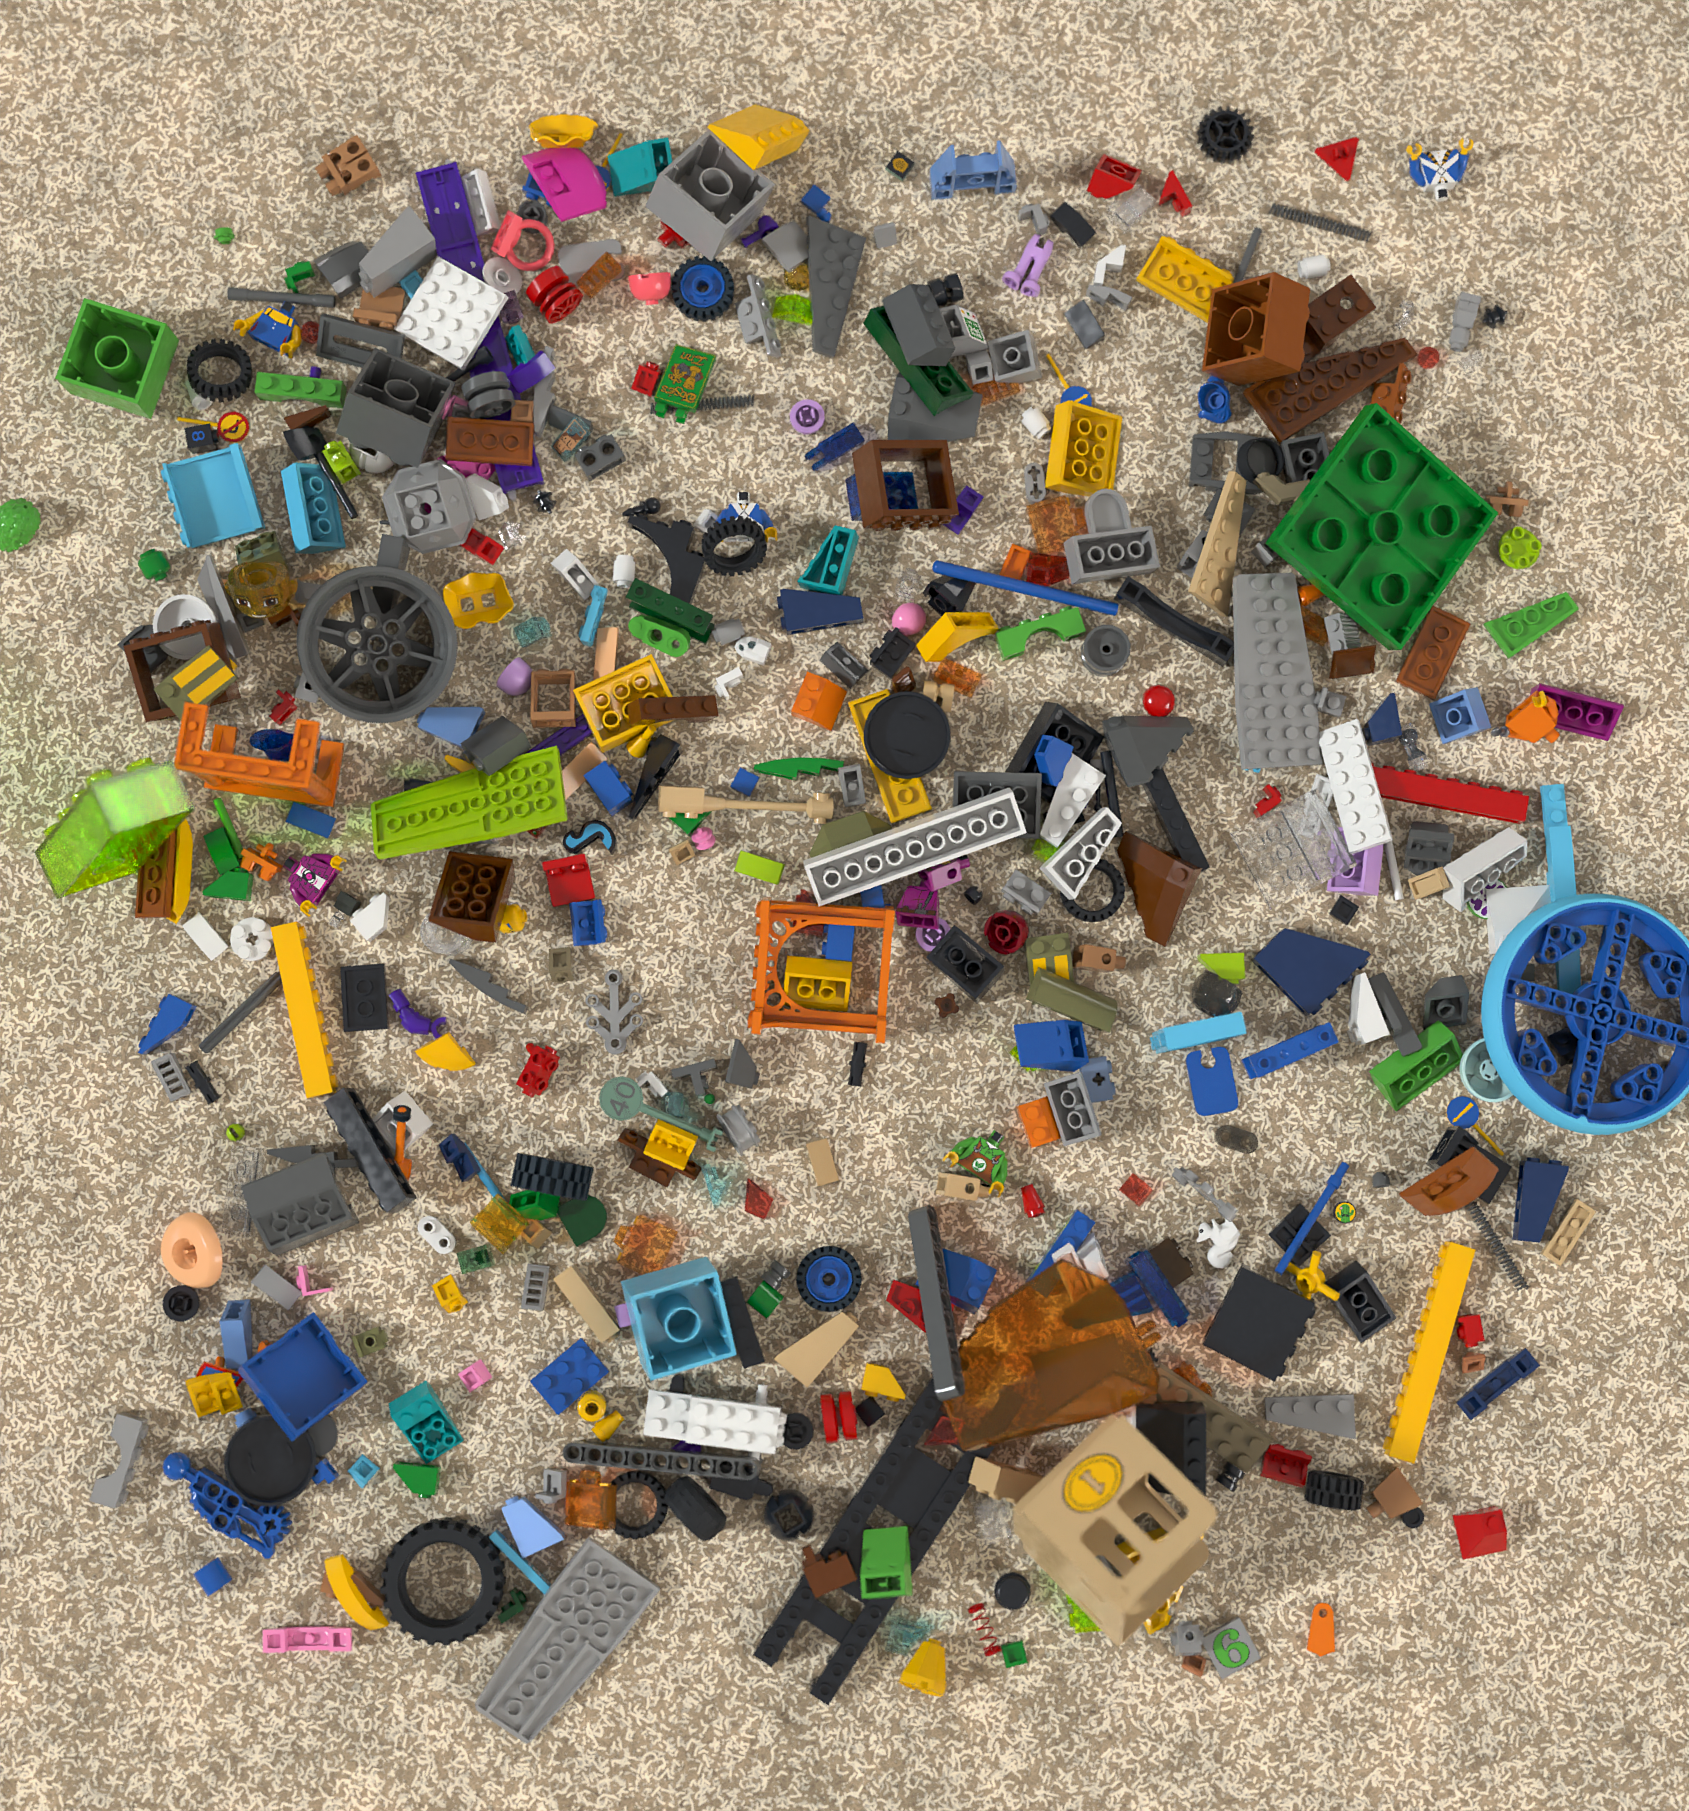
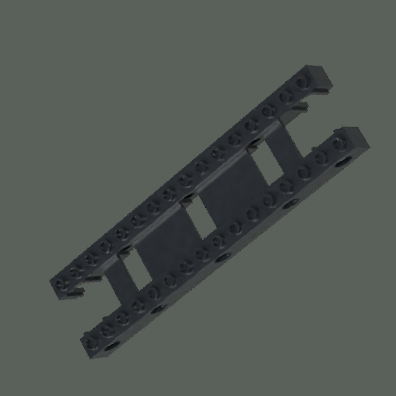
(909, 1488)

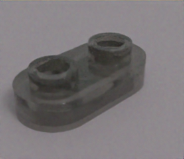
(1235, 1139)

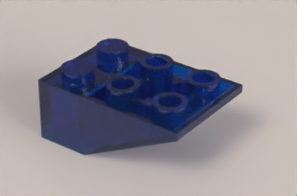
(899, 493)

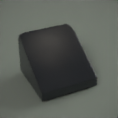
(869, 1411)

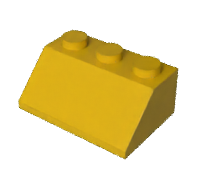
(818, 982)

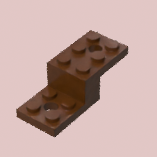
(1330, 319)

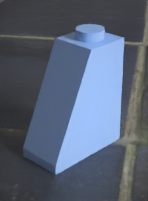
(530, 1526)

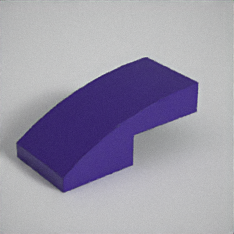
(531, 373)
(967, 504)

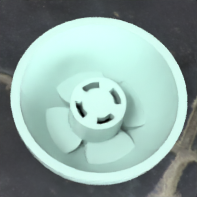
(1488, 1087)

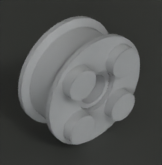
(738, 1130)

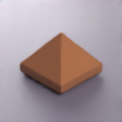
(1473, 1362)
(1194, 1664)

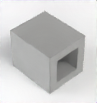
(979, 367)

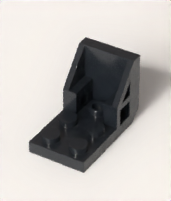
(1457, 1141)

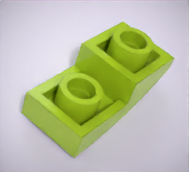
(759, 867)

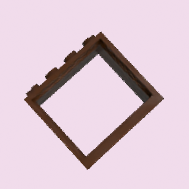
(872, 487)
(141, 674)

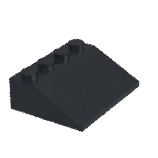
(1063, 725)
(1180, 1436)

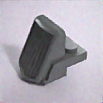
(1427, 847)

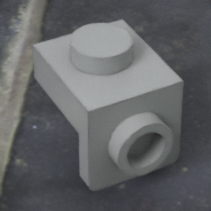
(1039, 219)
(553, 1485)

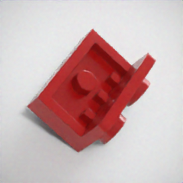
(1285, 1465)

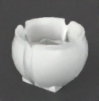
(372, 464)

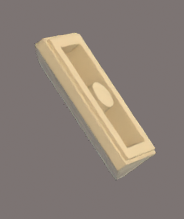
(822, 1162)

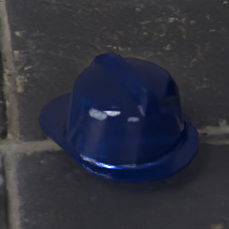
(274, 743)

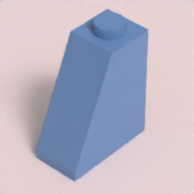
(451, 723)
(236, 1333)

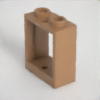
(552, 718)

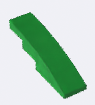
(790, 767)

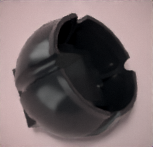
(780, 1501)

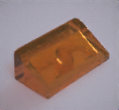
(1314, 627)
(958, 675)

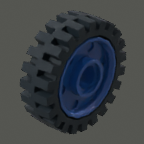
(702, 273)
(828, 1260)

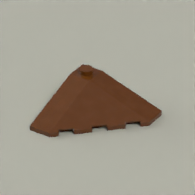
(1159, 884)

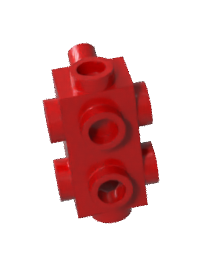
(538, 1069)

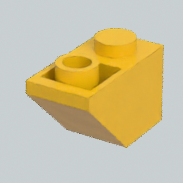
(880, 1380)

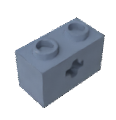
(1103, 1068)

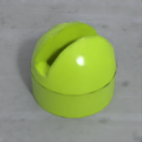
(238, 1129)

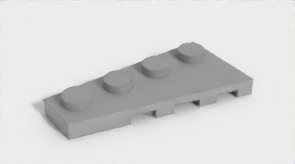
(1316, 1412)

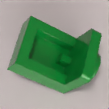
(300, 271)

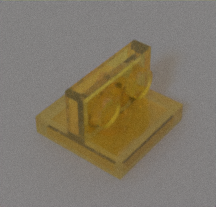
(499, 1223)

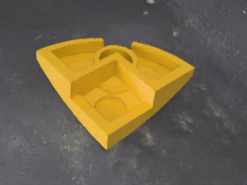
(445, 1054)

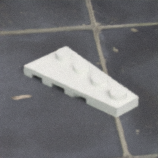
(1070, 799)

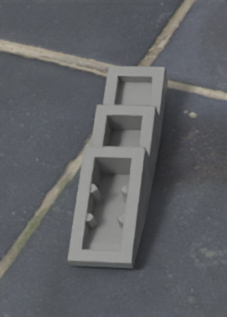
(543, 397)

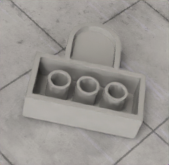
(1112, 544)

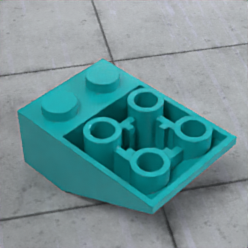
(638, 166)
(425, 1422)

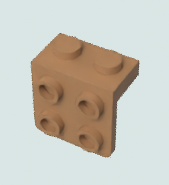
(382, 310)

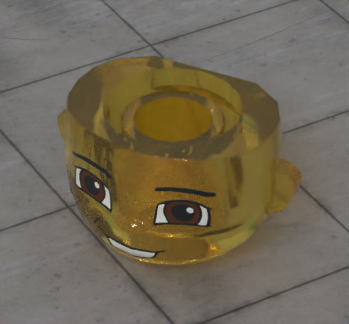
(260, 588)

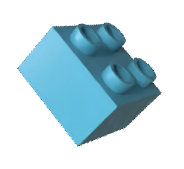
(678, 1318)

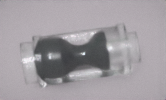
(1416, 757)

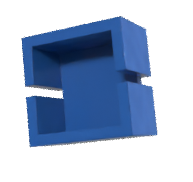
(608, 788)

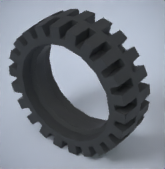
(220, 349)
(739, 563)
(1111, 908)
(662, 1508)

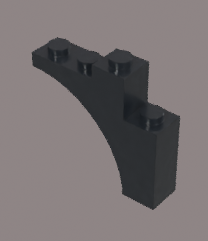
(674, 544)

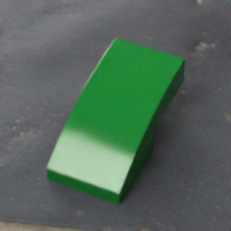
(221, 850)

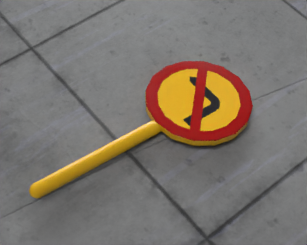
(231, 426)

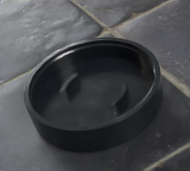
(907, 735)
(266, 1464)

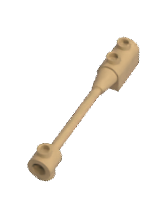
(694, 802)

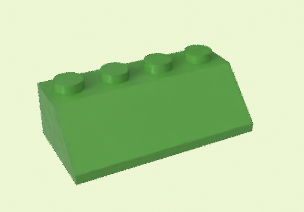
(1406, 1077)

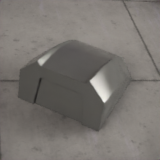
(342, 267)

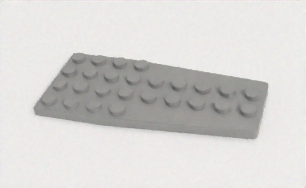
(1273, 675)
(565, 1640)

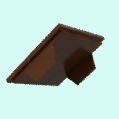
(1352, 662)

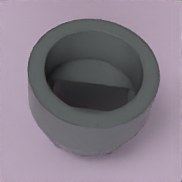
(1380, 1180)

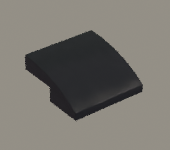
(1288, 1228)

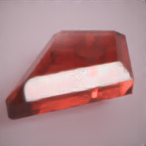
(757, 1200)
(942, 1433)

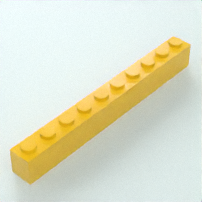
(1429, 1351)

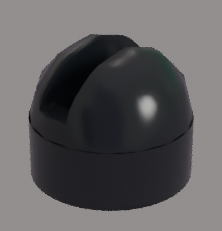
(973, 895)

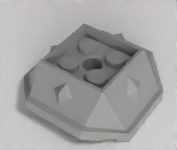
(450, 504)

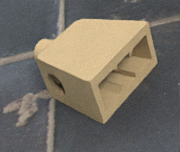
(954, 1186)

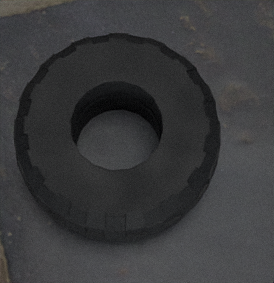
(695, 1508)

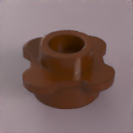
(949, 999)

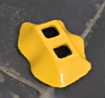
(569, 129)
(474, 586)

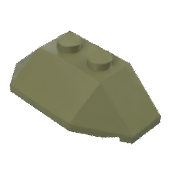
(847, 831)

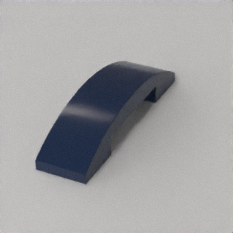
(1497, 1382)

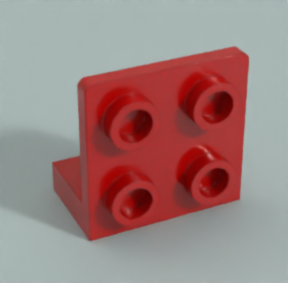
(569, 880)

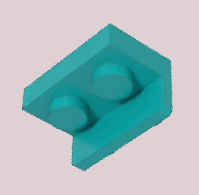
(519, 345)

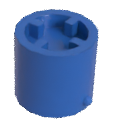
(212, 1576)

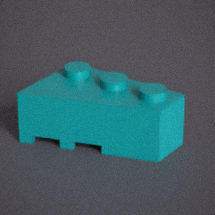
(832, 564)

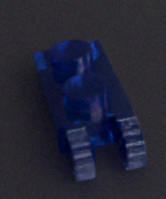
(836, 446)

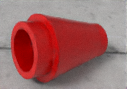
(1032, 1202)

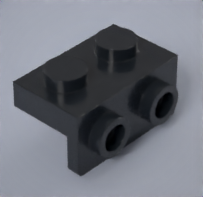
(892, 653)
(1564, 1045)

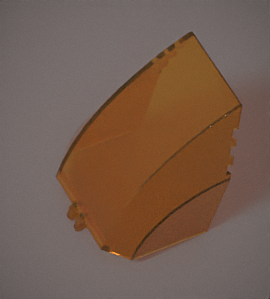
(1051, 1360)

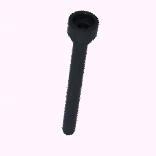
(483, 357)

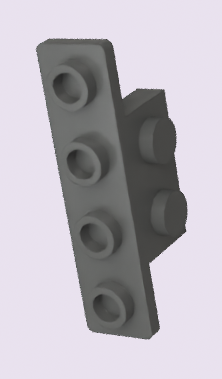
(1394, 1015)

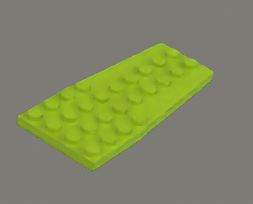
(472, 806)

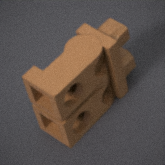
(349, 165)

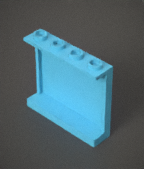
(213, 496)

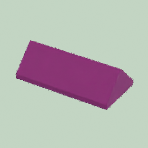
(1582, 712)

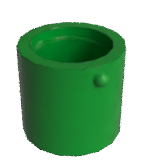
(765, 1299)

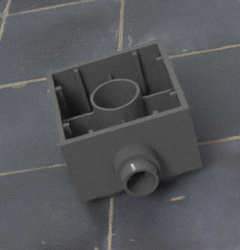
(395, 408)

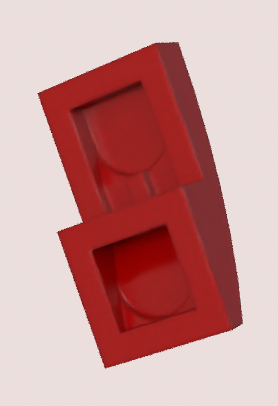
(482, 547)

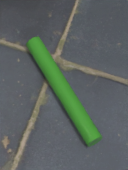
(229, 827)

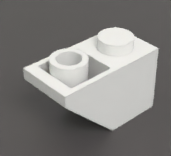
(373, 918)

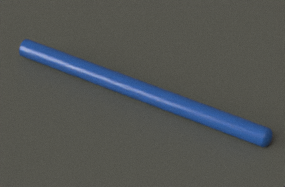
(1025, 587)

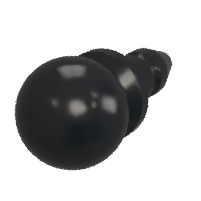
(650, 506)

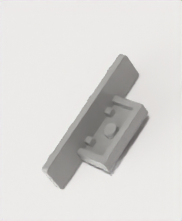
(756, 317)

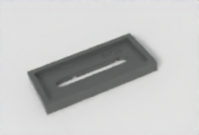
(330, 349)

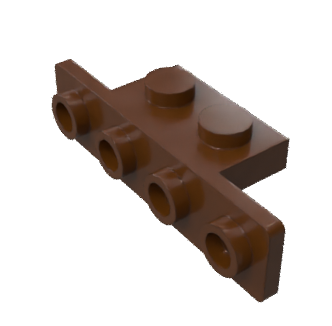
(650, 1167)

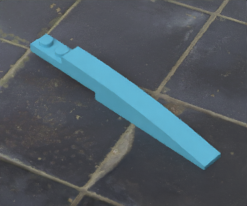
(1560, 873)

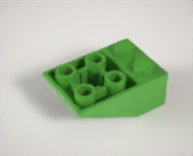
(886, 1563)

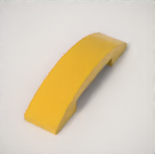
(349, 1596)

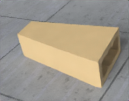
(587, 1304)
(815, 1350)

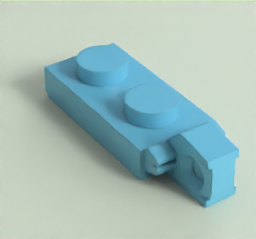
(593, 615)

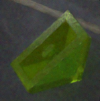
(793, 309)

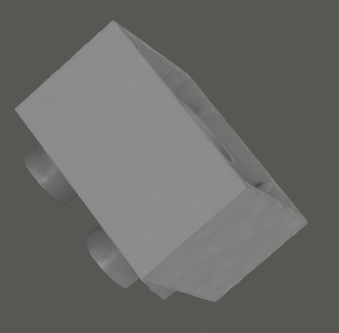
(709, 195)

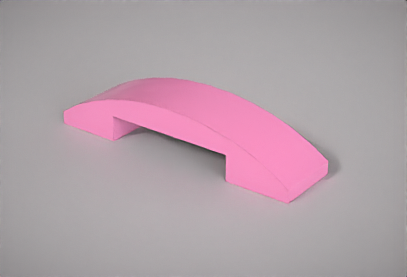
(307, 1638)

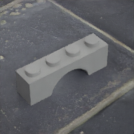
(128, 1432)

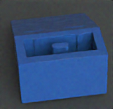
(1051, 1045)

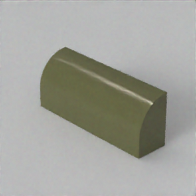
(1072, 1000)

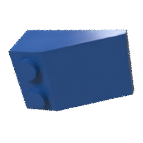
(967, 1280)

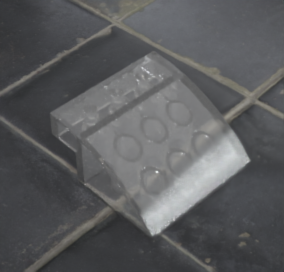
(1293, 848)

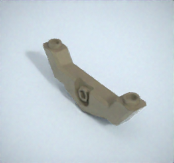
(1279, 491)

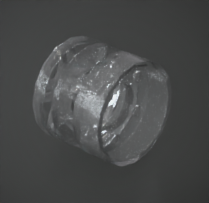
(436, 939)

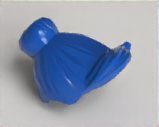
(1214, 401)

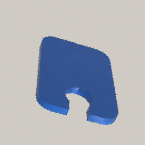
(1214, 1087)

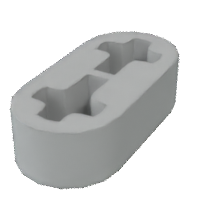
(1029, 483)

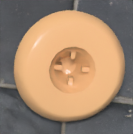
(192, 1251)

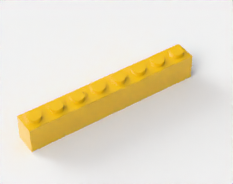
(303, 1010)

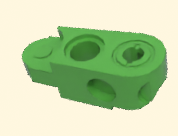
(644, 626)

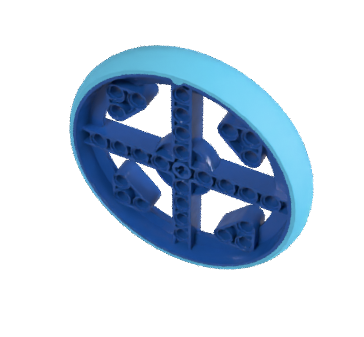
(1506, 1045)

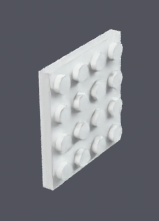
(451, 313)

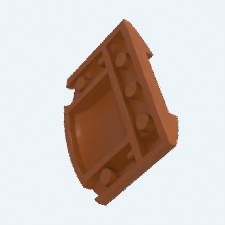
(1452, 1184)

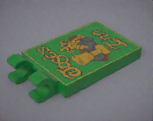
(683, 382)

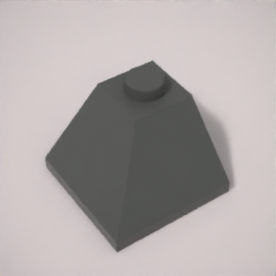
(1446, 1002)
(741, 1068)

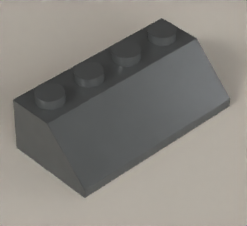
(919, 326)

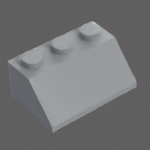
(1072, 1109)

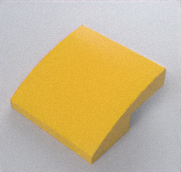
(213, 1393)

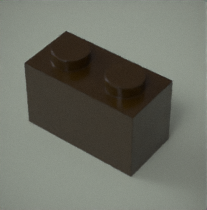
(1171, 1262)

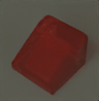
(1136, 1189)

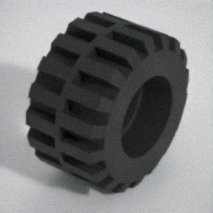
(1334, 1490)

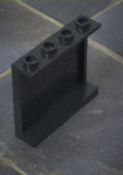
(1259, 1323)

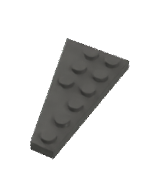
(832, 274)

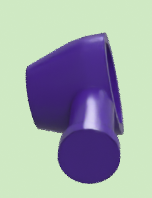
(765, 224)

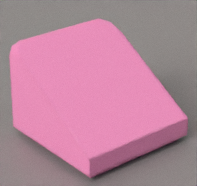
(475, 1375)

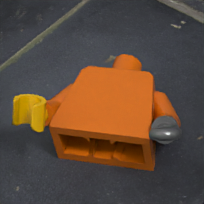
(1531, 720)

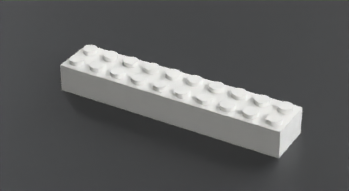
(914, 846)

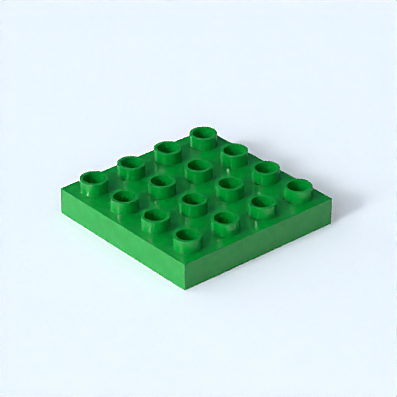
(1382, 527)

